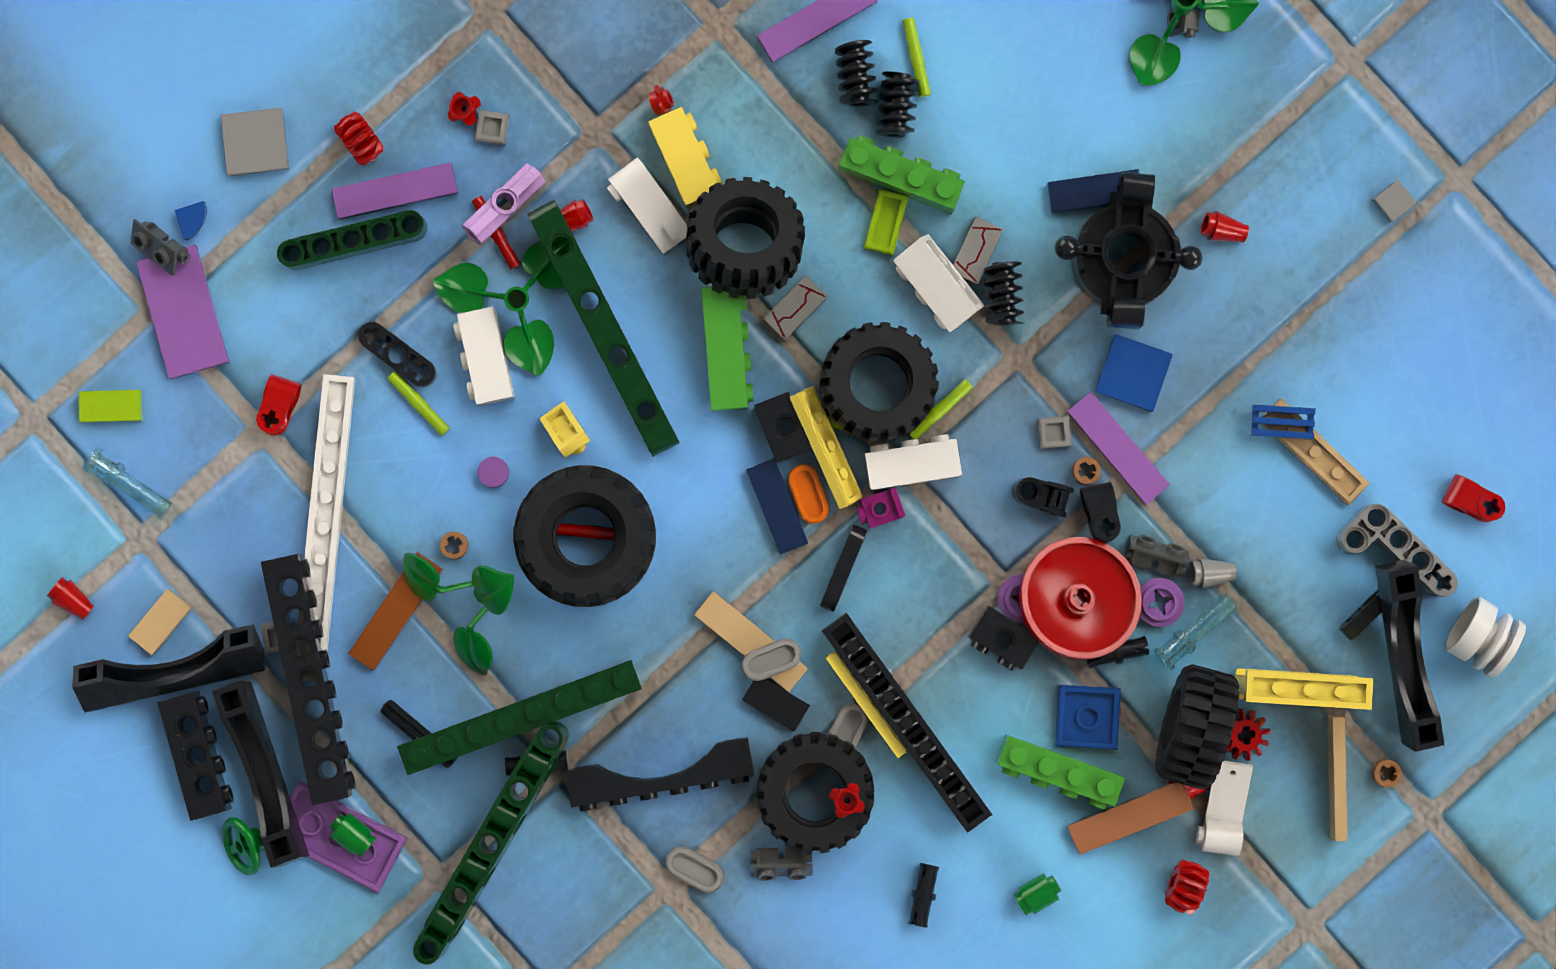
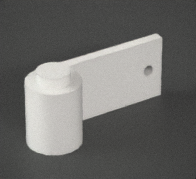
(648, 204)
(1225, 810)

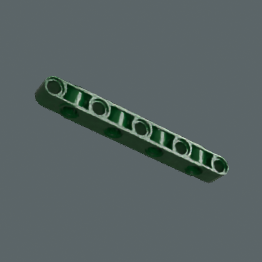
(603, 327)
(480, 861)

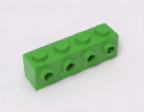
(901, 175)
(725, 351)
(1059, 770)

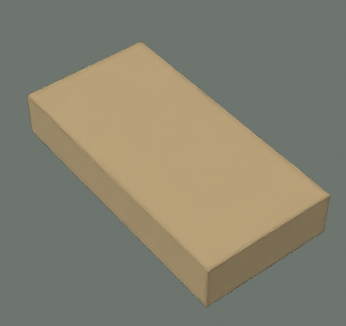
(160, 622)

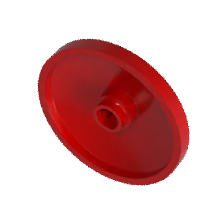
(1080, 598)

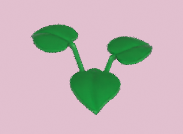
(1156, 60)
(525, 345)
(490, 588)

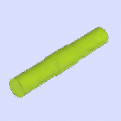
(916, 57)
(418, 403)
(941, 408)

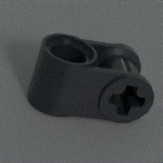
(1045, 496)
(1099, 505)

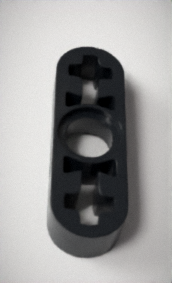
(375, 347)
(843, 568)
(1362, 617)

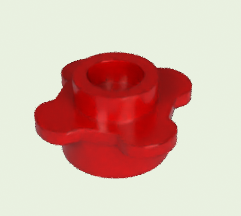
(661, 100)
(455, 111)
(843, 808)

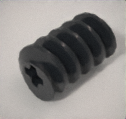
(855, 73)
(896, 104)
(1003, 293)

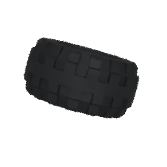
(537, 536)

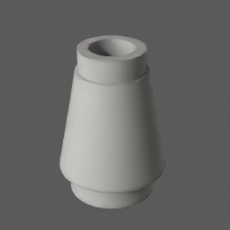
(1210, 572)

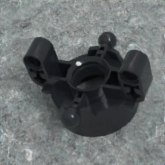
(1128, 213)

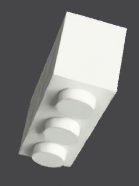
(938, 283)
(484, 356)
(912, 462)

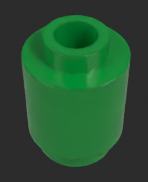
(351, 834)
(1037, 894)

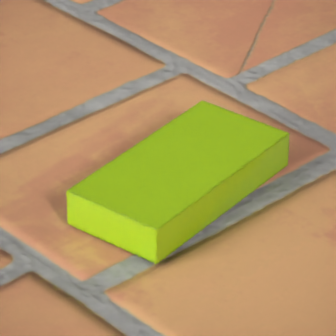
(886, 222)
(110, 406)

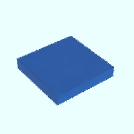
(1133, 373)
(1087, 717)

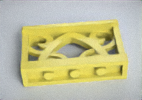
(1305, 688)

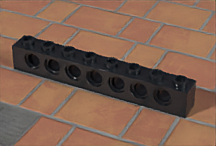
(906, 722)
(321, 788)

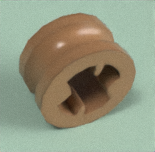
(1088, 461)
(445, 542)
(1386, 782)

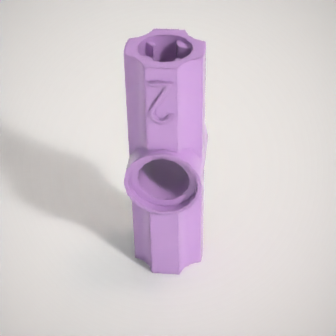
(490, 216)

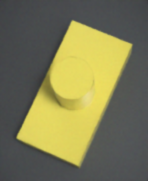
(565, 430)

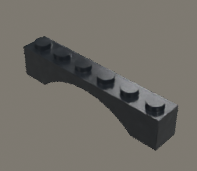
(1400, 606)
(110, 683)
(248, 731)
(597, 784)

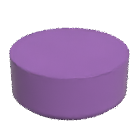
(493, 472)

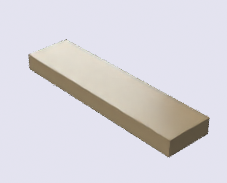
(1320, 459)
(742, 634)
(1337, 778)

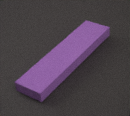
(808, 25)
(395, 191)
(1118, 448)

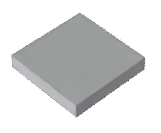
(255, 142)

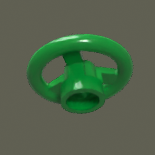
(247, 844)

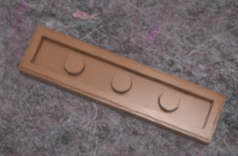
(1130, 817)

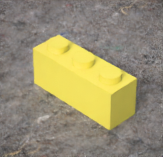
(684, 154)

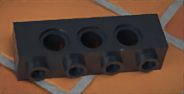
(198, 803)

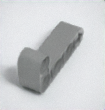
(1410, 545)

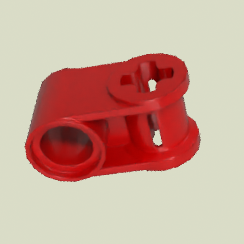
(279, 399)
(1469, 498)

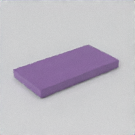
(183, 316)
(369, 869)

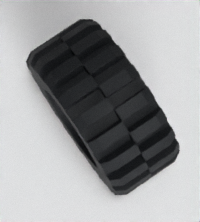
(750, 204)
(902, 349)
(1197, 726)
(773, 799)

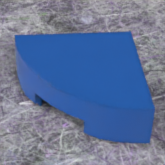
(191, 219)

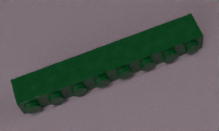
(519, 717)

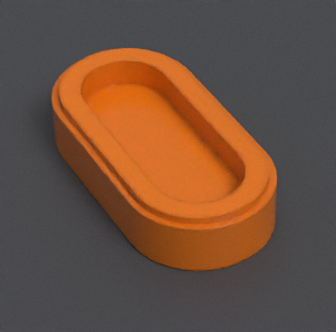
(808, 494)

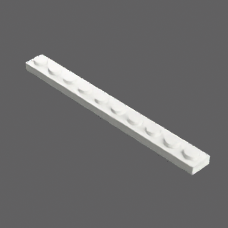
(327, 502)

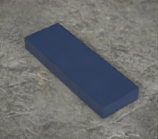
(1083, 191)
(777, 506)

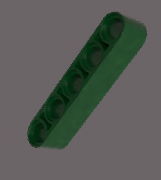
(337, 237)

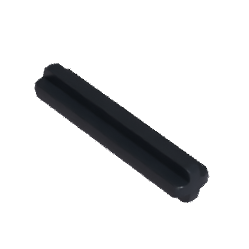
(407, 724)

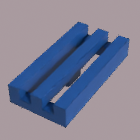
(1309, 423)

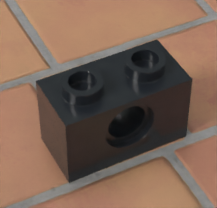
(781, 445)
(987, 627)

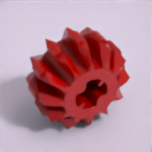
(358, 138)
(1251, 741)
(1187, 887)

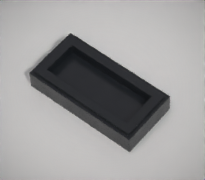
(776, 703)

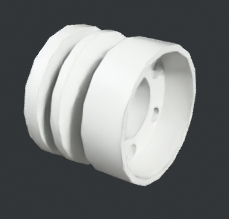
(1488, 639)

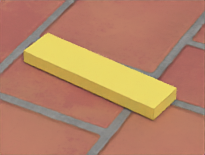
(826, 447)
(866, 704)

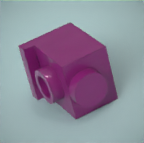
(893, 508)

